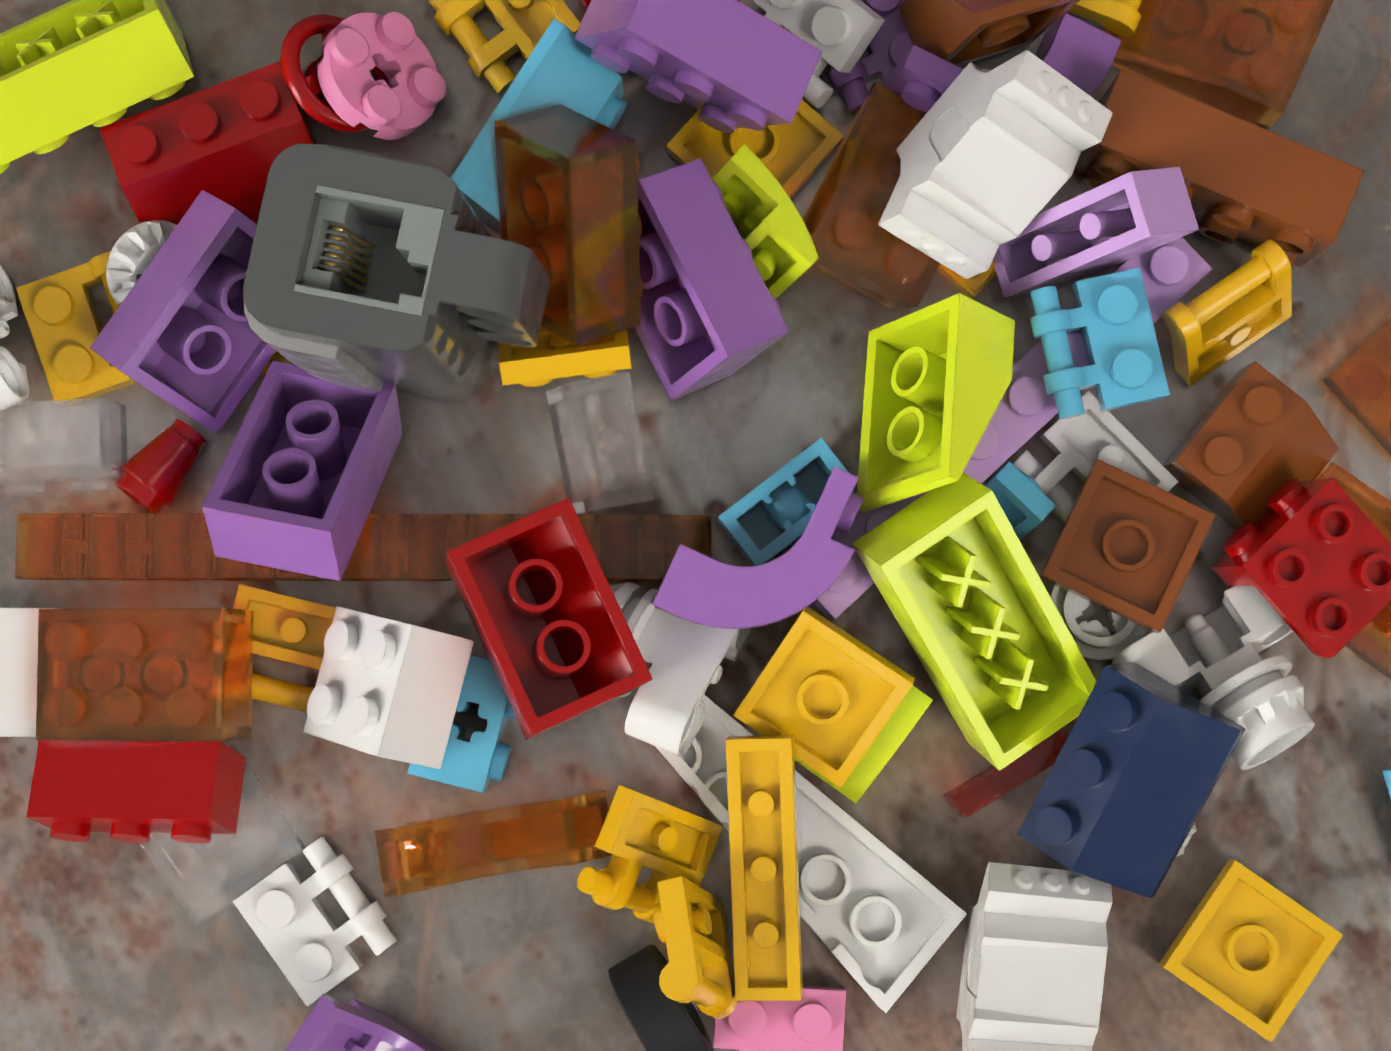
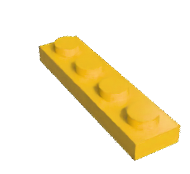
(764, 868)

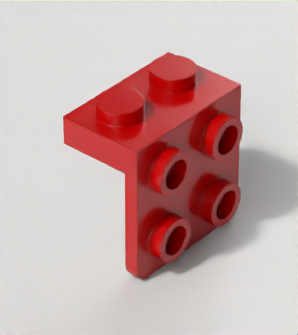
(1313, 563)

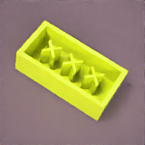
(84, 69)
(978, 619)

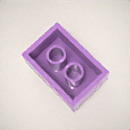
(707, 54)
(701, 290)
(302, 473)

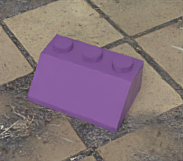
(186, 319)

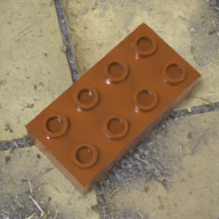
(1237, 174)

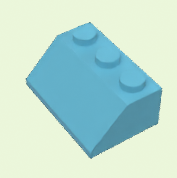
(553, 74)

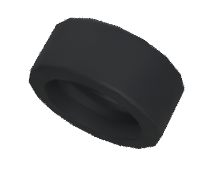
(654, 1017)

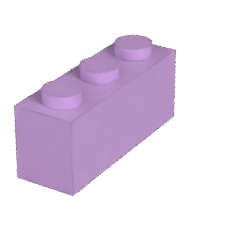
(1096, 231)

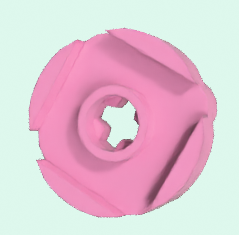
(393, 47)

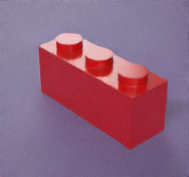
(136, 789)

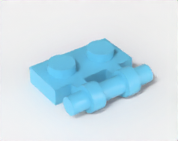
(1117, 338)

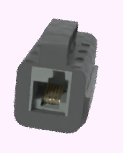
(385, 275)

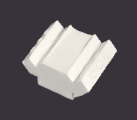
(989, 160)
(1034, 961)

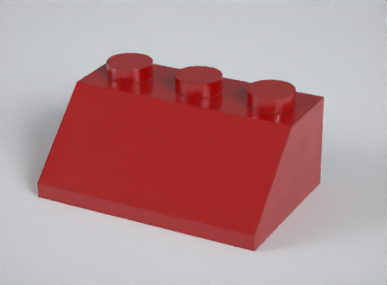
(207, 142)
(547, 618)

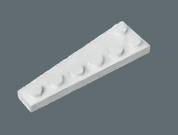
(852, 888)

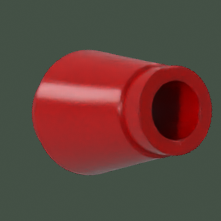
(161, 467)

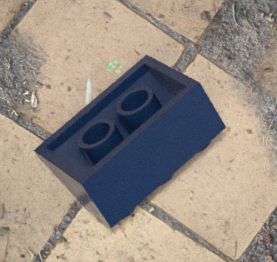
(1130, 780)

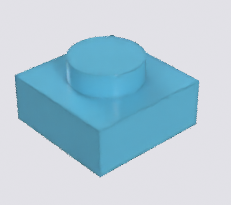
(1020, 499)

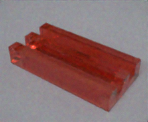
(993, 784)

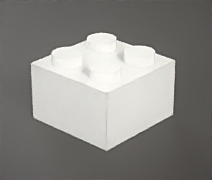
(388, 687)

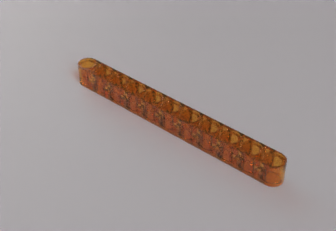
(387, 549)

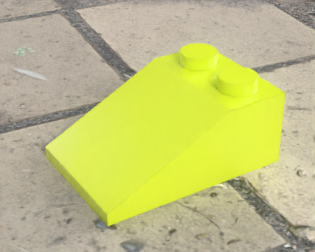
(930, 396)

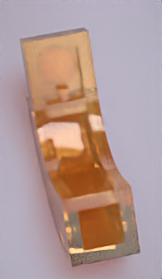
(491, 842)

